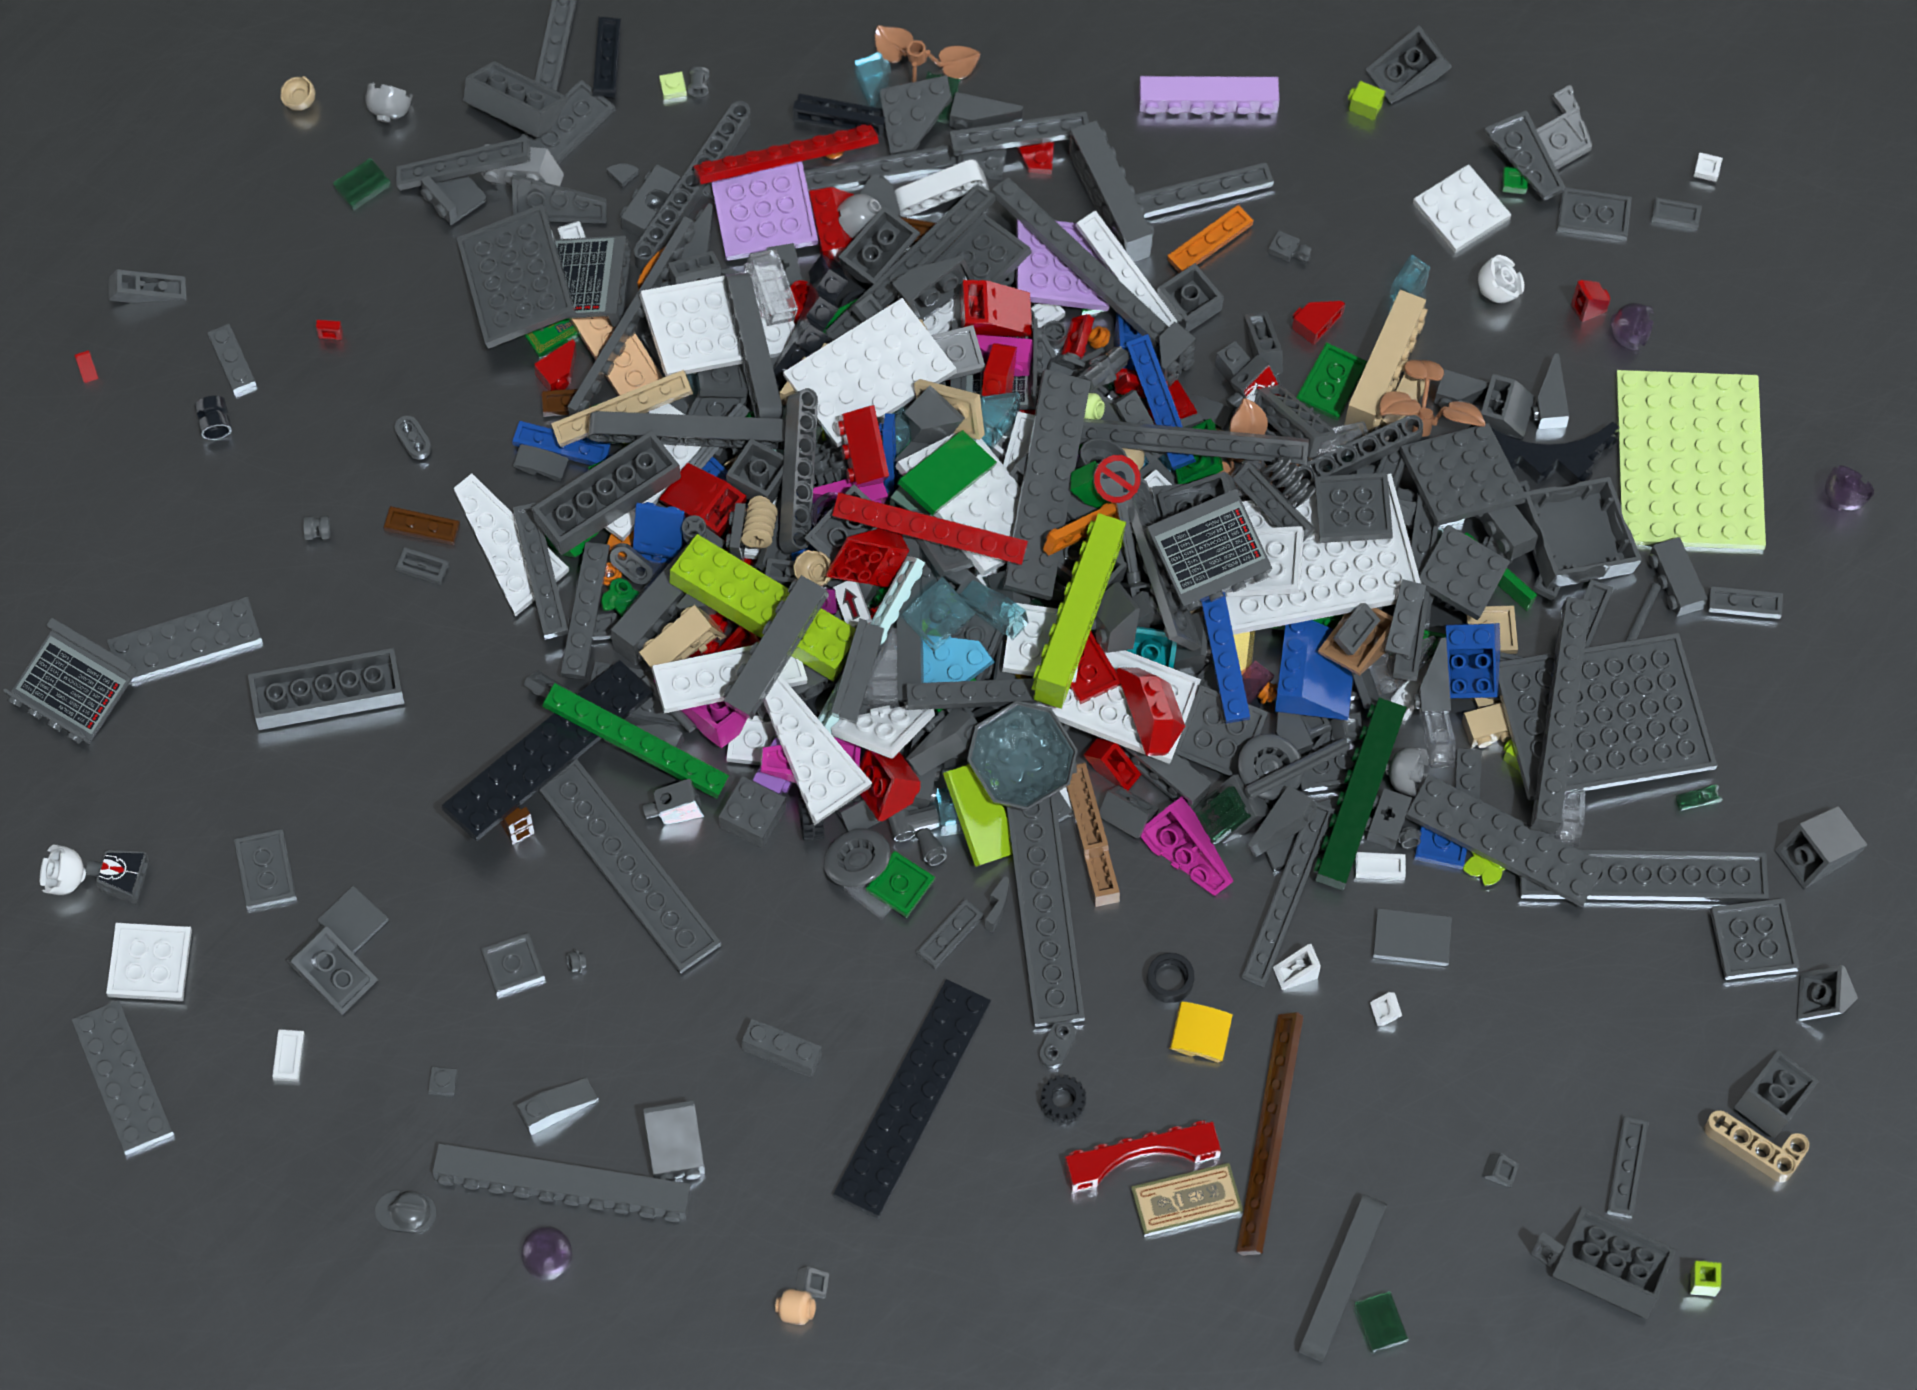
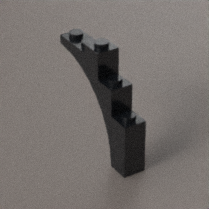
(809, 335)
(1570, 460)

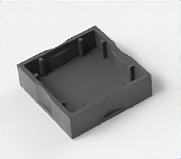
(1579, 533)

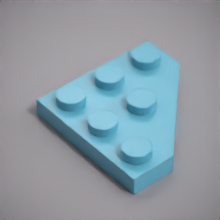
(955, 661)

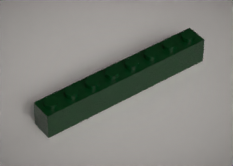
(1360, 794)

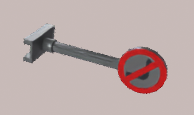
(1117, 481)

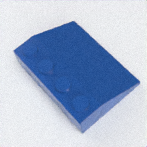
(1308, 680)

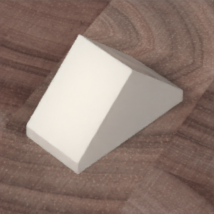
(1298, 968)

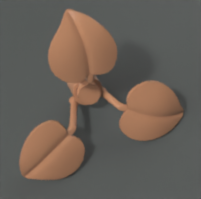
(897, 42)
(1402, 404)
(1248, 419)

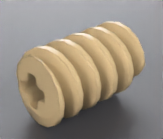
(759, 523)

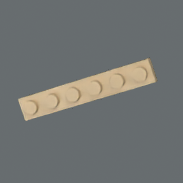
(636, 401)

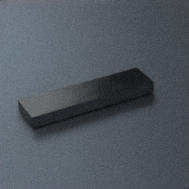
(606, 57)

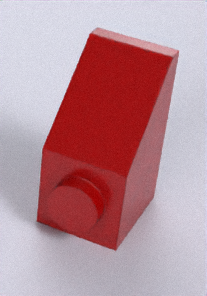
(1590, 300)
(1316, 319)
(557, 368)
(999, 370)
(1112, 763)

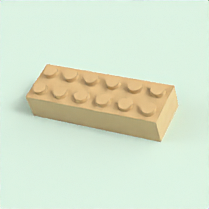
(1387, 359)

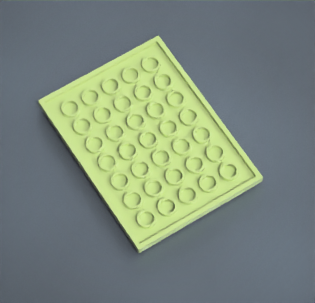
(1691, 458)

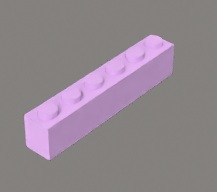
(1209, 94)

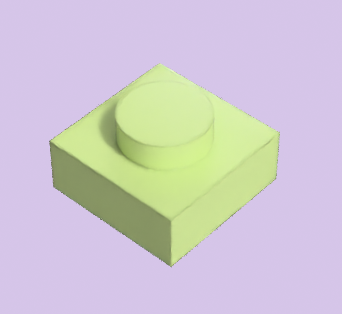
(672, 85)

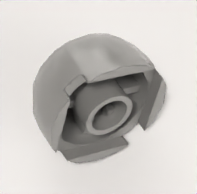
(387, 102)
(857, 213)
(1407, 770)

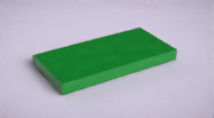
(947, 472)

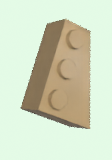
(682, 637)

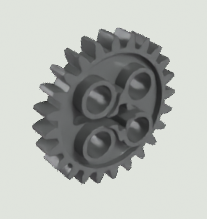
(829, 464)

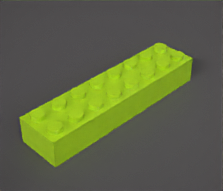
(751, 602)
(1078, 610)

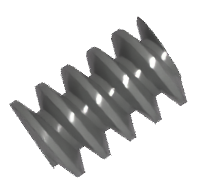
(1290, 480)

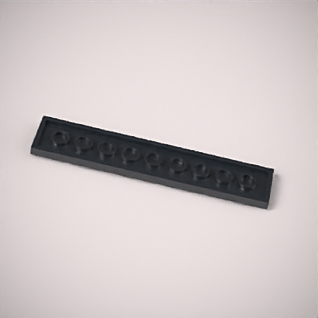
(541, 755)
(912, 1099)

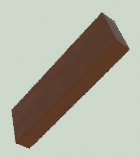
(421, 525)

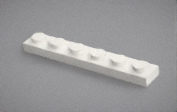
(1121, 265)

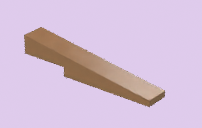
(1092, 838)

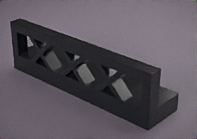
(840, 116)

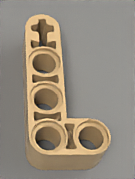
(1755, 1141)

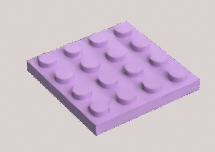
(764, 210)
(1050, 278)

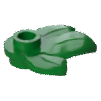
(619, 599)

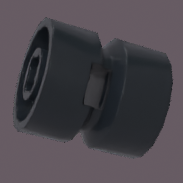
(213, 419)

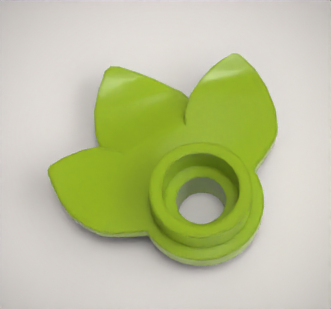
(1480, 866)

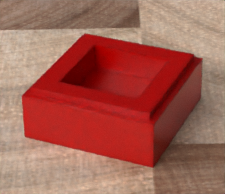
(329, 329)

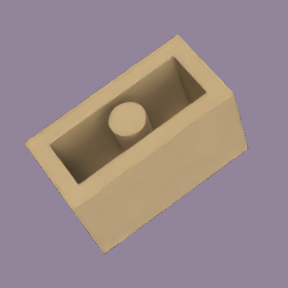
(1486, 726)

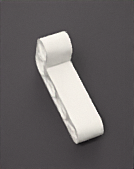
(940, 187)

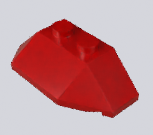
(1152, 709)

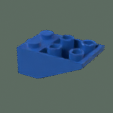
(658, 532)
(1473, 659)

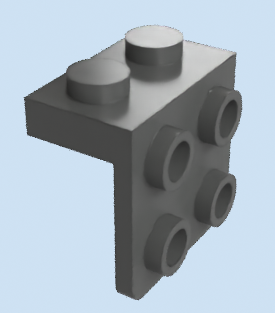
(453, 196)

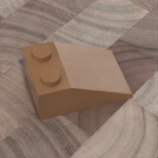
(1367, 653)

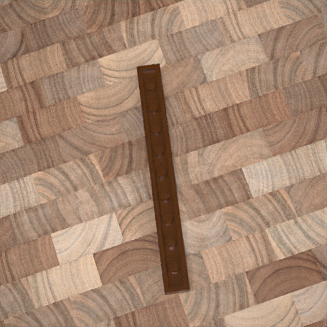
(1270, 1134)

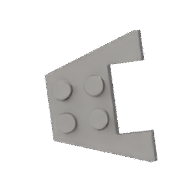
(1567, 134)

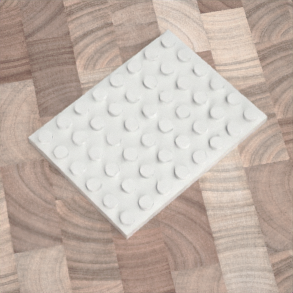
(1332, 574)

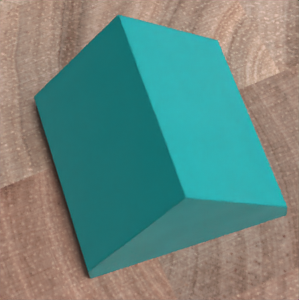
(1154, 646)

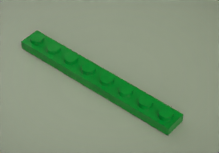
(635, 740)

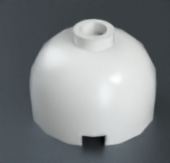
(1499, 280)
(61, 871)

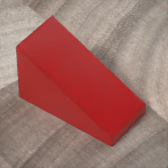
(86, 366)

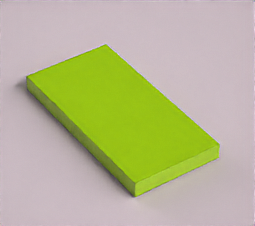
(981, 819)

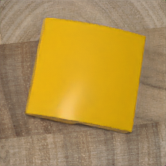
(1201, 1031)

